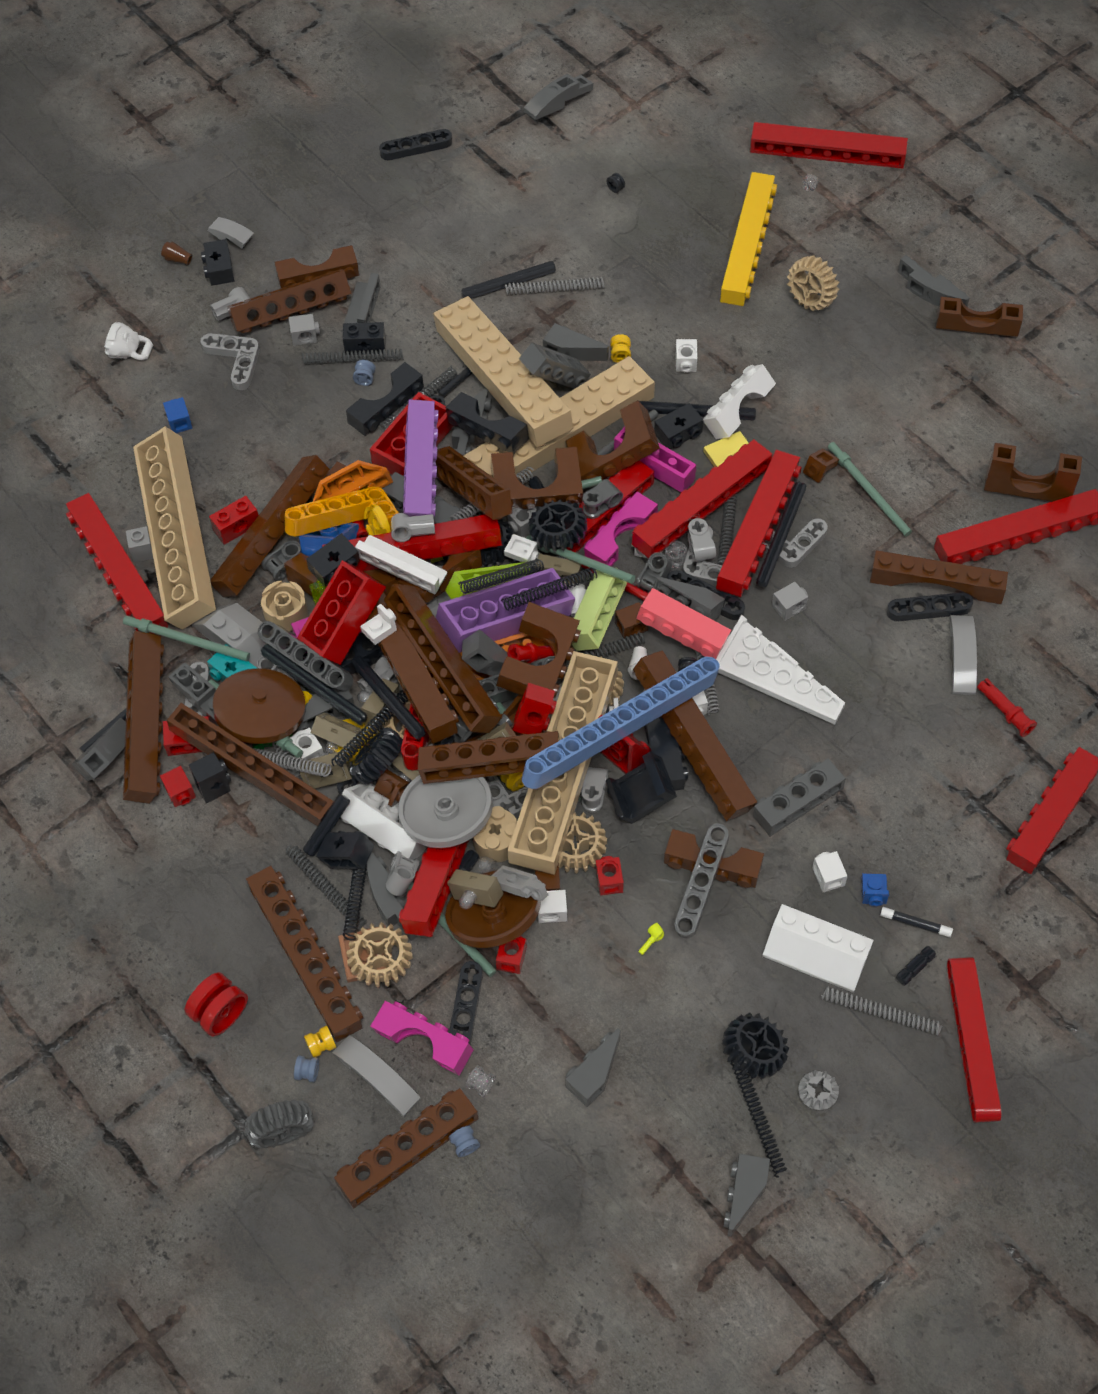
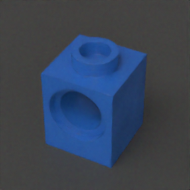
(177, 415)

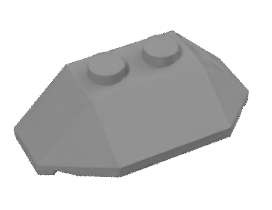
(233, 627)

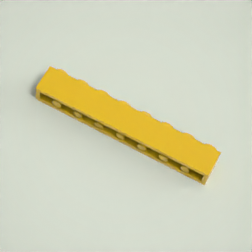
(747, 239)

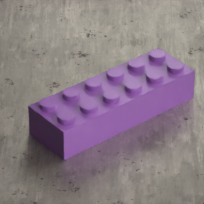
(420, 458)
(486, 611)

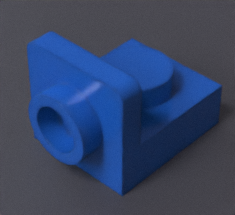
(874, 889)

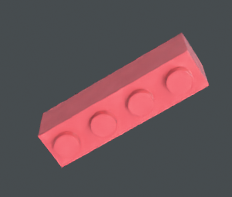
(683, 624)

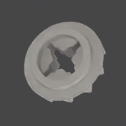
(825, 1099)

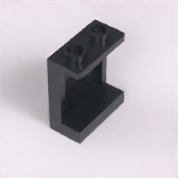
(641, 789)

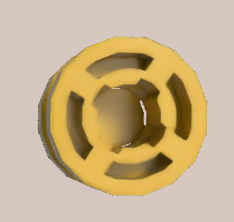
(620, 347)
(314, 1044)

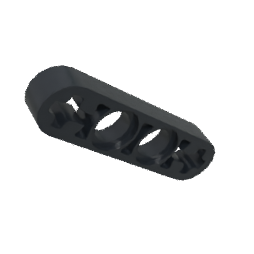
(416, 146)
(732, 600)
(928, 603)
(467, 1007)

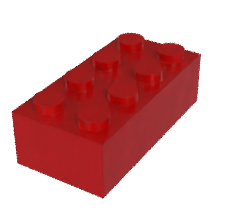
(390, 447)
(341, 612)

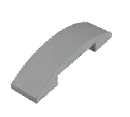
(964, 655)
(377, 1074)

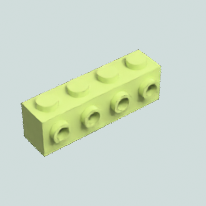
(597, 610)

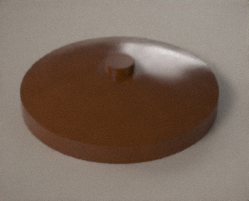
(259, 705)
(491, 926)

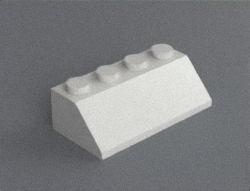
(378, 820)
(817, 948)

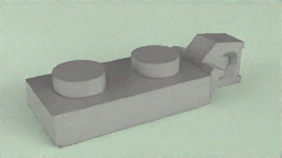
(520, 883)

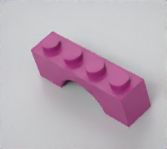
(634, 512)
(448, 1050)

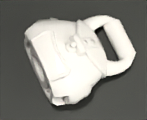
(123, 343)

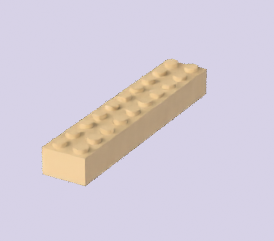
(501, 371)
(592, 409)
(174, 529)
(550, 809)

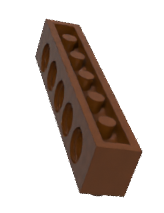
(239, 310)
(473, 483)
(481, 757)
(358, 1190)

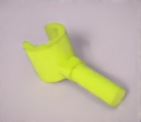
(656, 935)

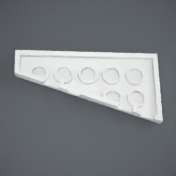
(769, 669)

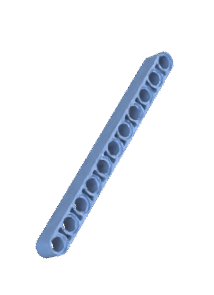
(619, 723)

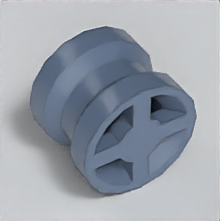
(364, 372)
(306, 1068)
(464, 1141)

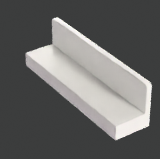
(401, 564)

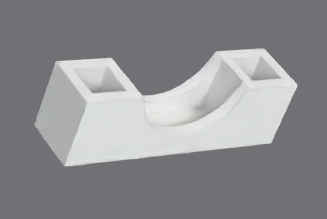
(724, 416)

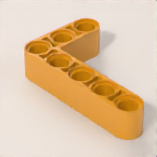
(336, 511)

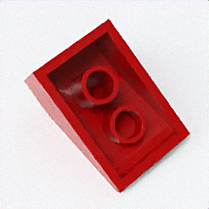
(626, 753)

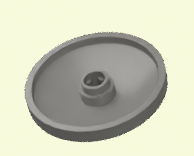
(445, 811)

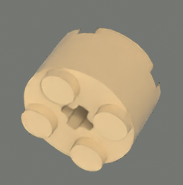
(284, 604)
(496, 835)

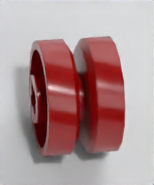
(216, 1004)

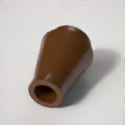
(175, 253)

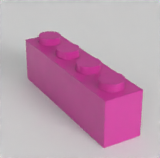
(667, 464)

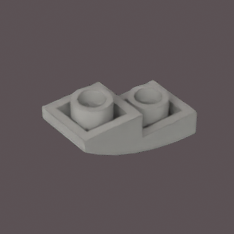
(228, 229)

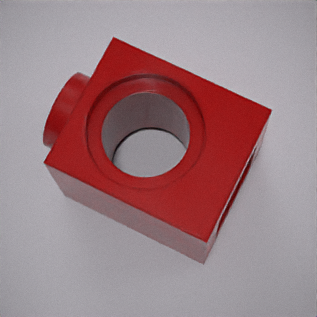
(178, 786)
(612, 884)
(514, 962)

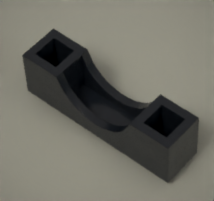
(368, 414)
(507, 433)

